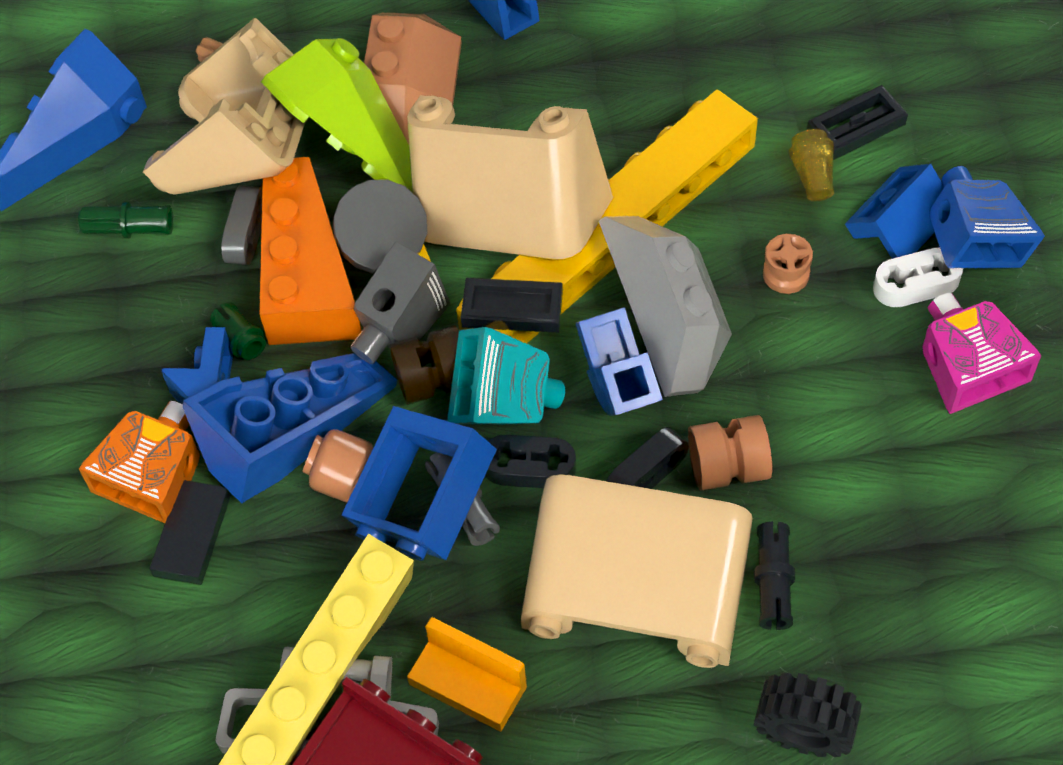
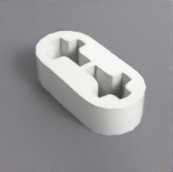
(917, 276)

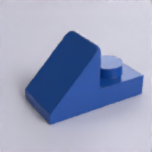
(211, 366)

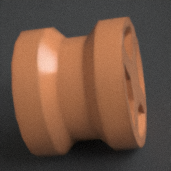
(797, 256)

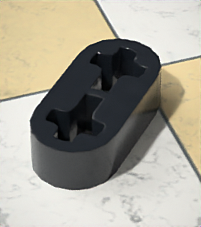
(529, 460)
(652, 460)

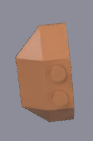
(411, 59)

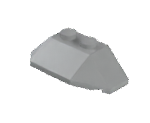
(669, 301)

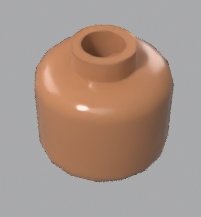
(336, 463)

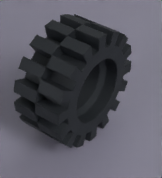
(808, 715)

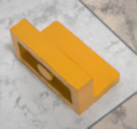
(468, 675)

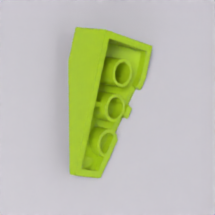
(344, 99)

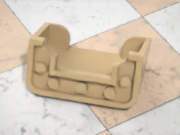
(241, 123)
(508, 187)
(638, 565)

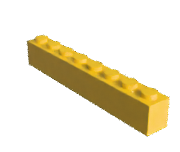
(650, 186)

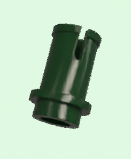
(245, 339)

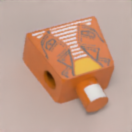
(144, 462)

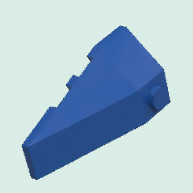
(80, 113)
(267, 425)

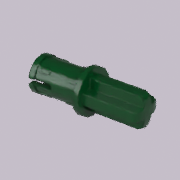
(126, 220)

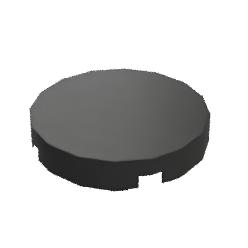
(375, 218)

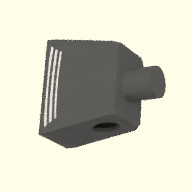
(398, 302)

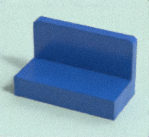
(900, 210)

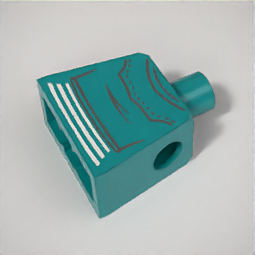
(500, 380)

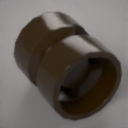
(411, 356)

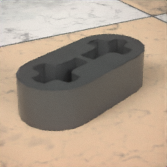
(243, 226)

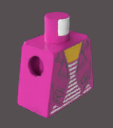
(975, 352)

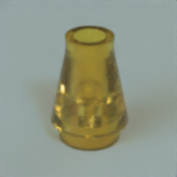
(813, 160)

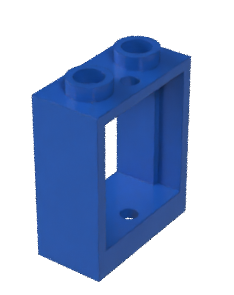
(387, 469)

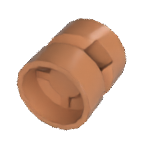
(730, 452)

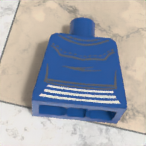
(982, 223)

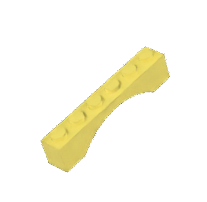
(323, 656)

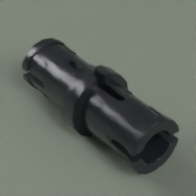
(774, 576)

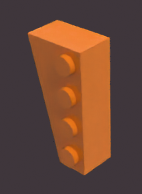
(302, 272)

